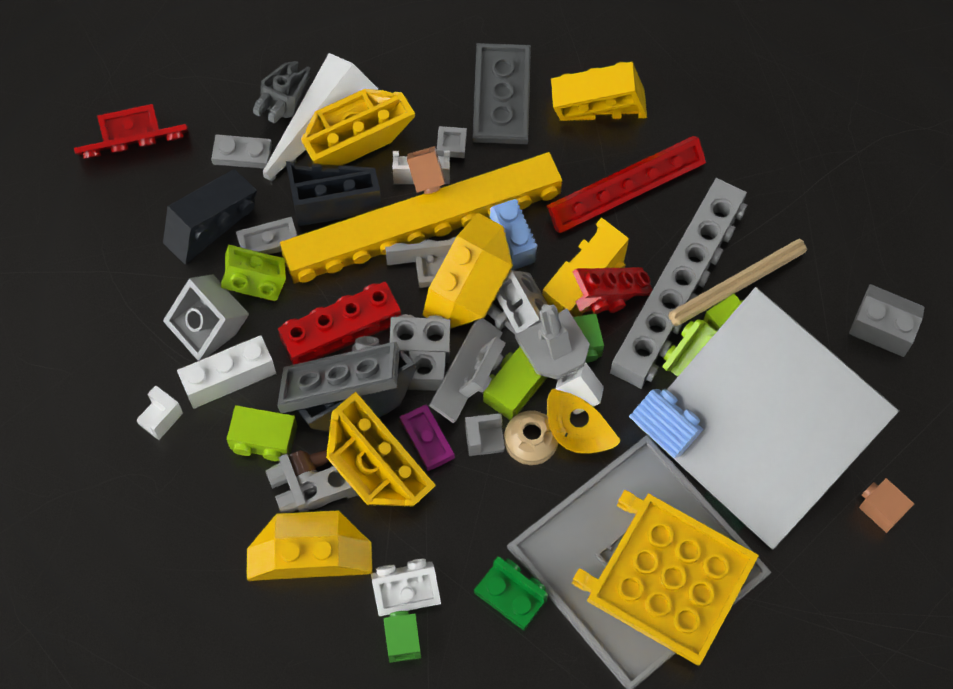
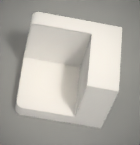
(583, 385)
(160, 414)

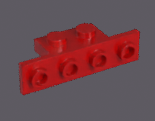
(127, 128)
(610, 287)

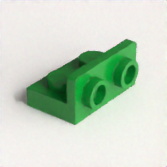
(512, 592)

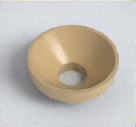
(527, 450)

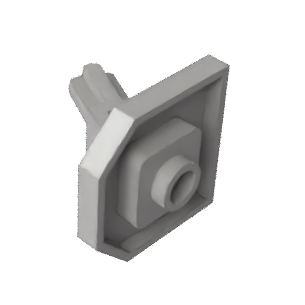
(554, 344)

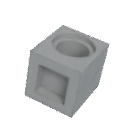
(435, 362)

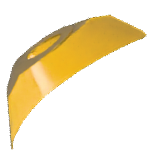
(591, 438)

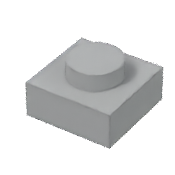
(452, 139)

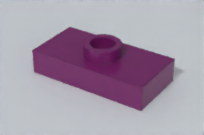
(427, 437)

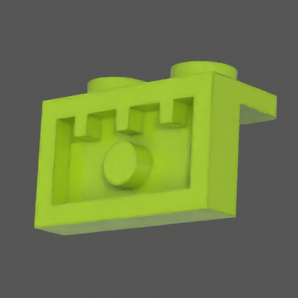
(253, 273)
(695, 337)

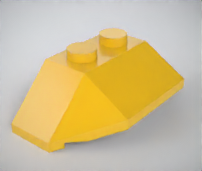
(356, 126)
(470, 273)
(373, 457)
(309, 547)

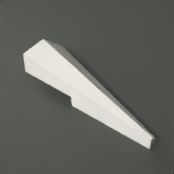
(332, 83)

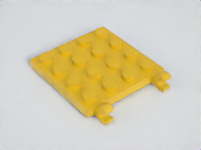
(670, 577)

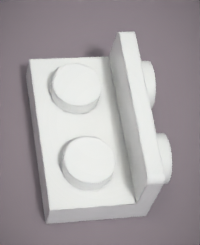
(405, 587)

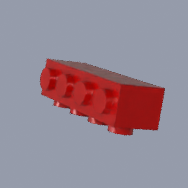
(339, 324)

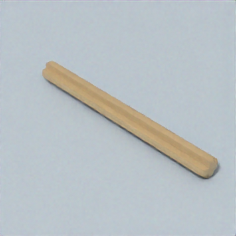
(737, 282)

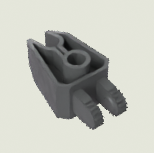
(283, 91)

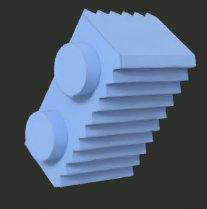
(518, 236)
(667, 422)

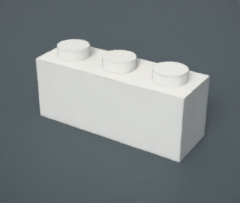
(227, 371)

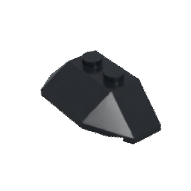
(380, 403)

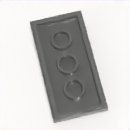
(502, 93)
(339, 377)

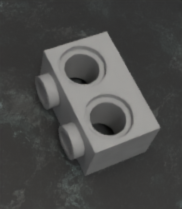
(521, 300)
(421, 330)

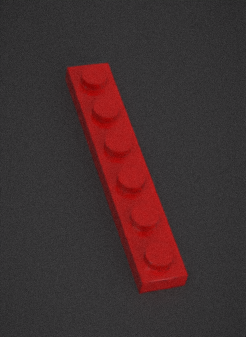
(626, 184)

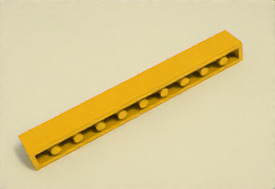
(418, 218)

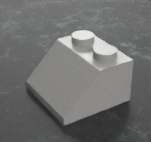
(205, 316)
(887, 320)

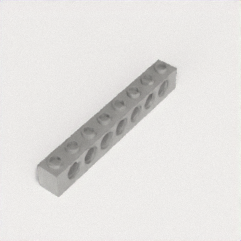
(721, 199)

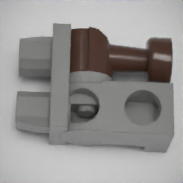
(307, 485)

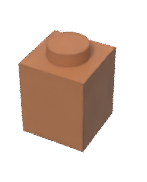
(426, 170)
(885, 504)

